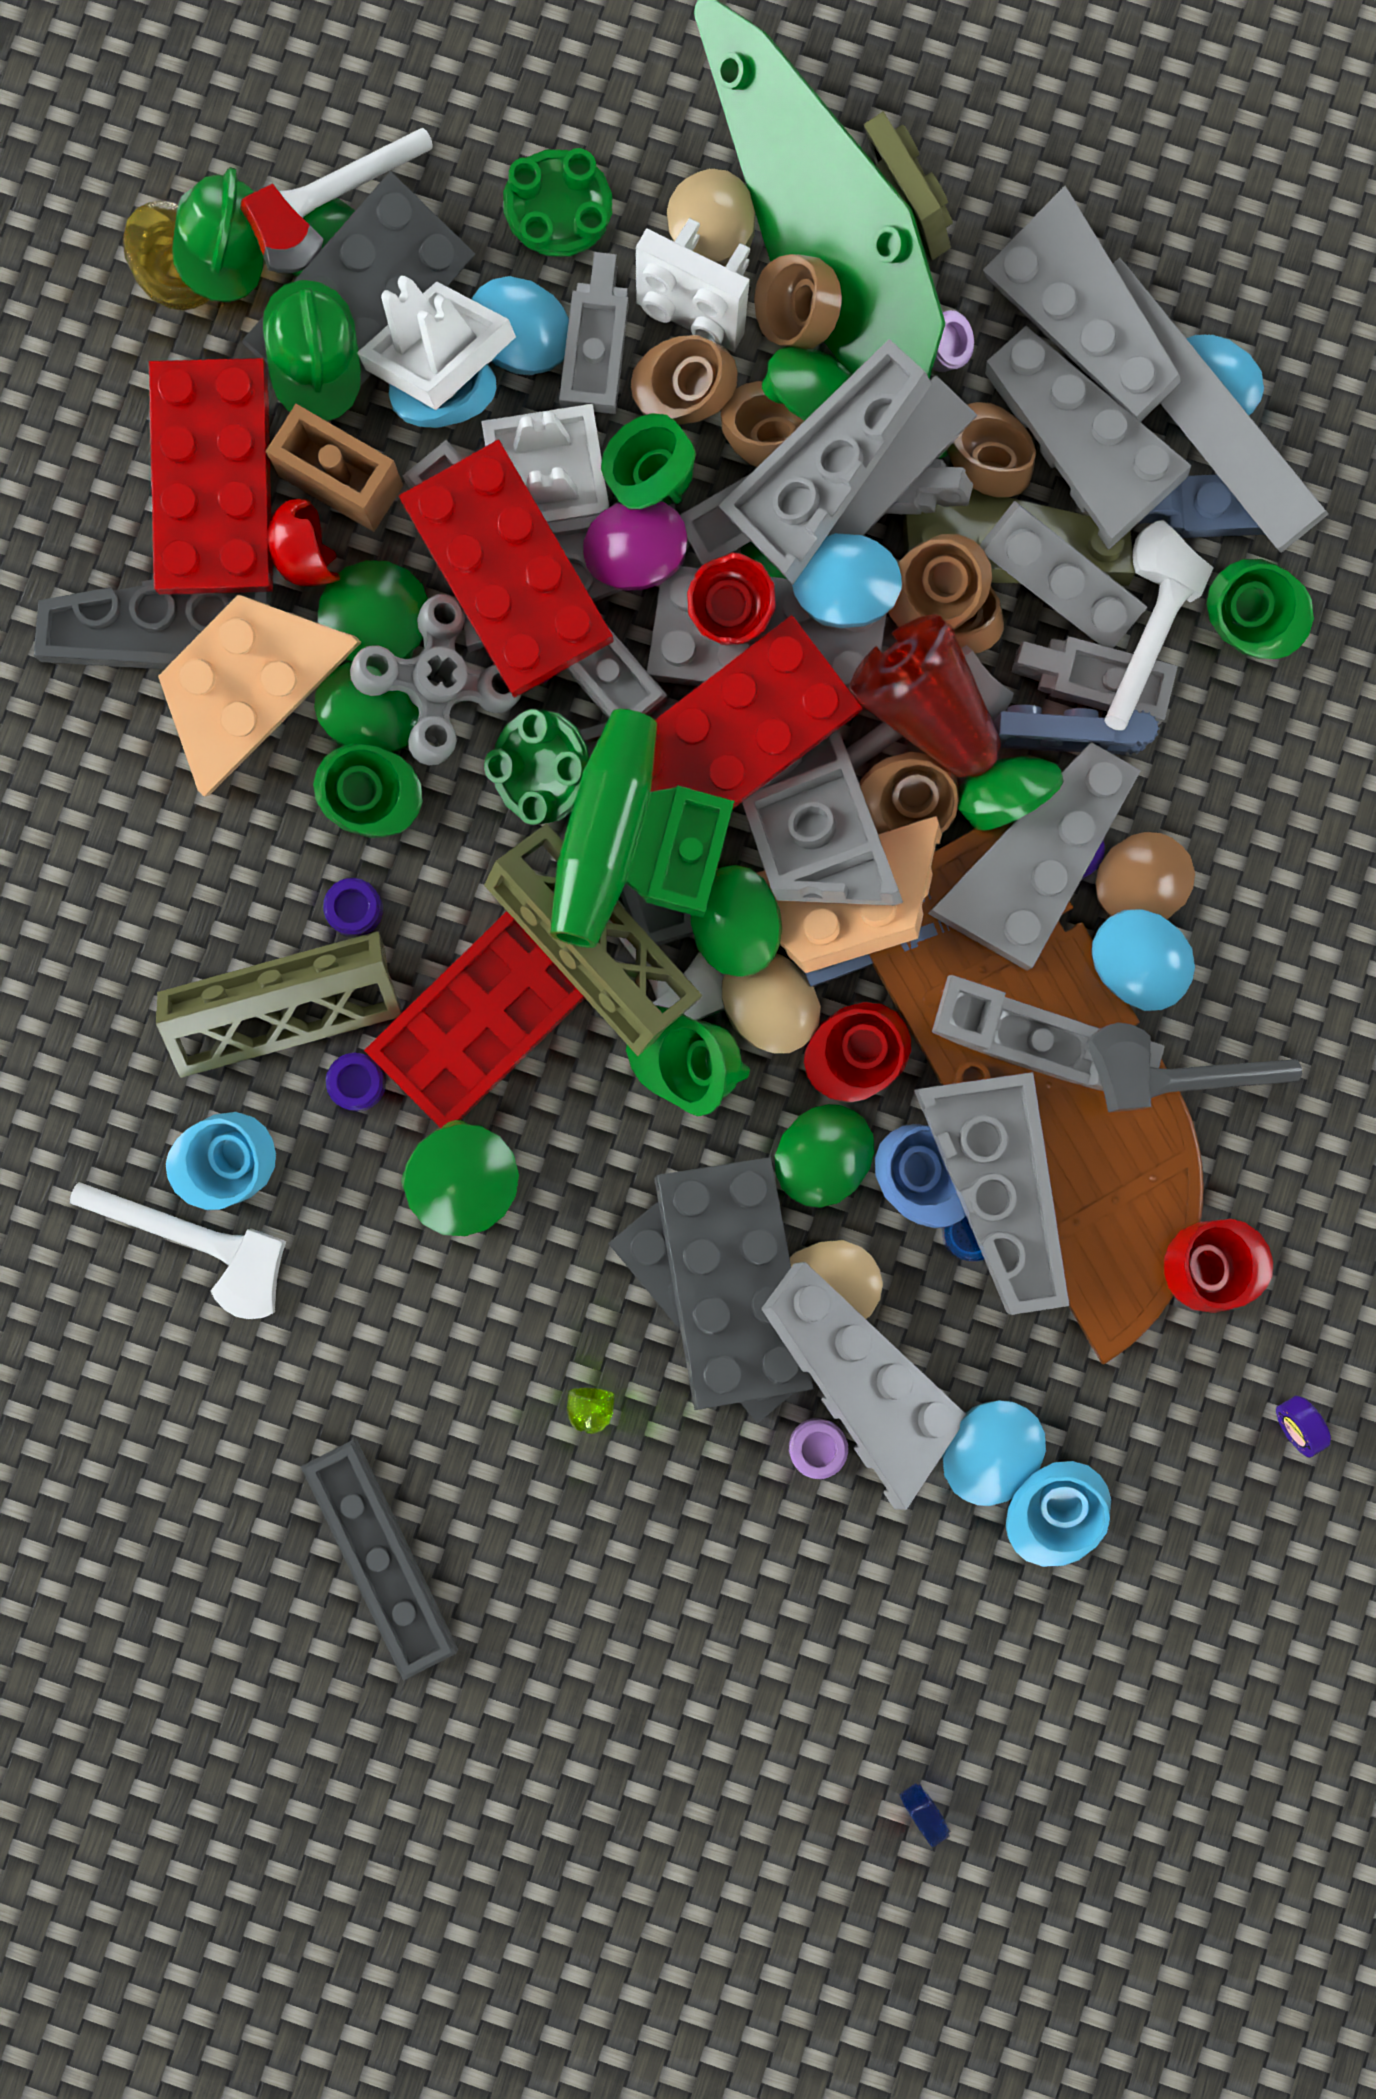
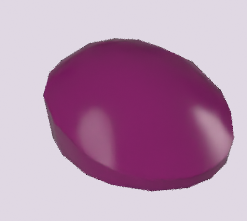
(635, 546)

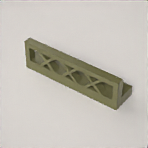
(592, 970)
(272, 987)

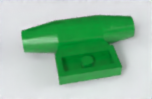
(625, 834)

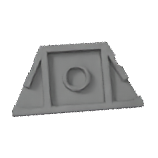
(820, 833)

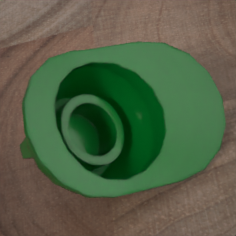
(214, 240)
(312, 349)
(649, 462)
(690, 1065)

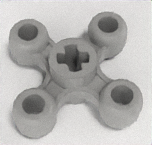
(412, 674)

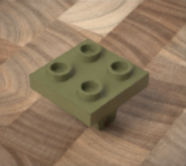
(897, 160)

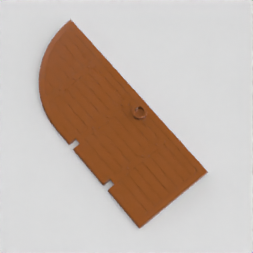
(1115, 1177)

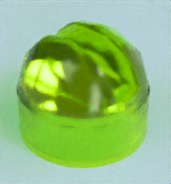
(590, 1409)

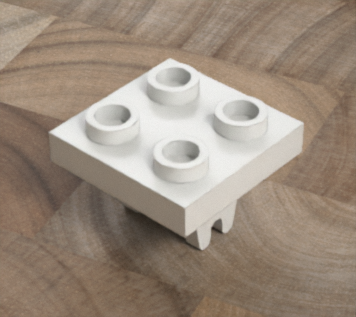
(691, 288)
(433, 341)
(556, 459)

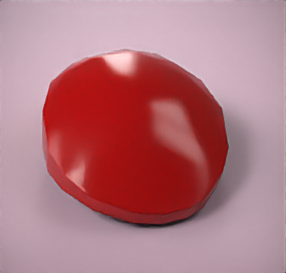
(857, 1052)
(1218, 1265)

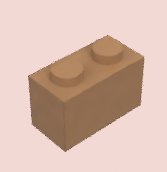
(335, 467)

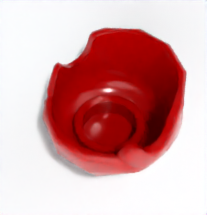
(297, 545)
(731, 599)

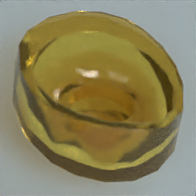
(150, 256)

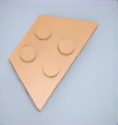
(245, 681)
(837, 932)

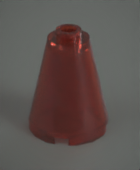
(930, 696)

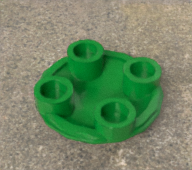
(557, 201)
(803, 379)
(376, 605)
(538, 766)
(460, 1179)

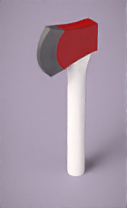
(278, 215)

